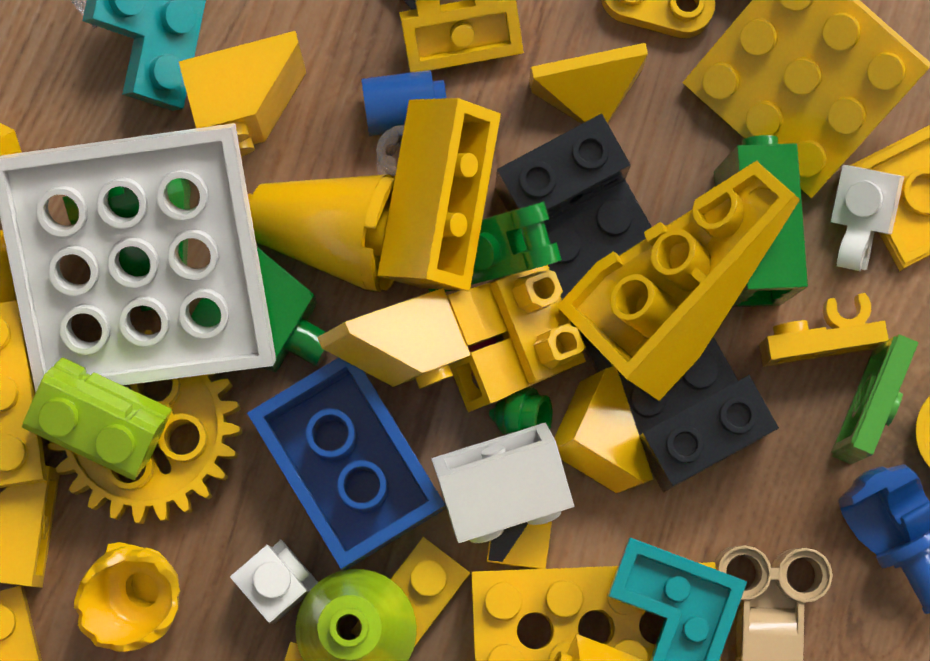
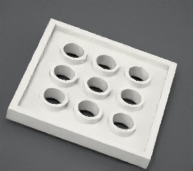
(145, 166)

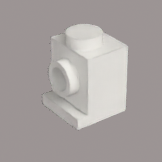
(274, 581)

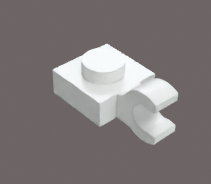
(866, 204)

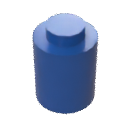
(388, 97)

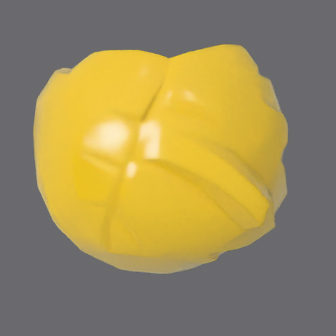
(127, 598)

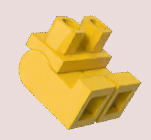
(534, 332)

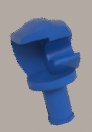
(893, 520)

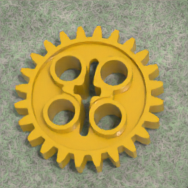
(192, 401)

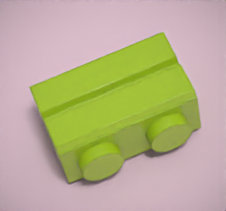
(96, 418)

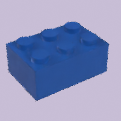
(347, 461)

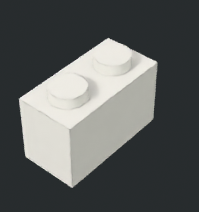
(503, 484)

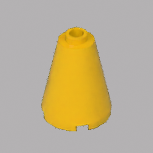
(327, 224)

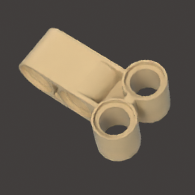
(770, 609)

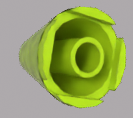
(379, 604)

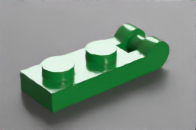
(502, 245)

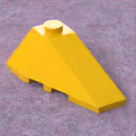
(673, 290)

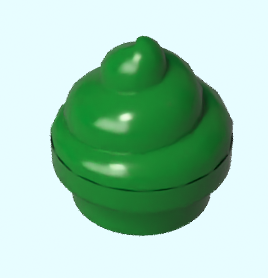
(522, 411)

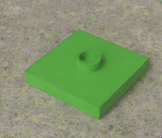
(874, 400)

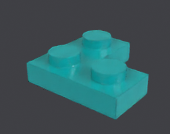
(162, 37)
(690, 596)

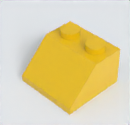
(245, 86)

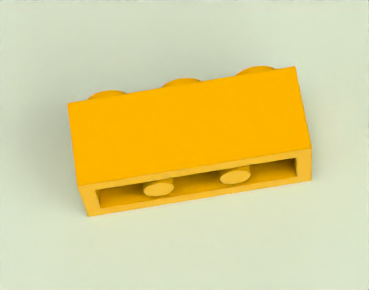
(439, 194)

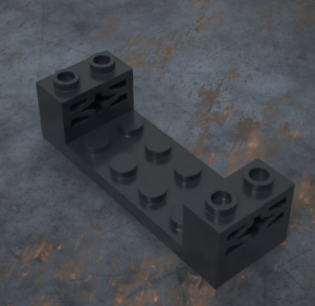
(590, 216)

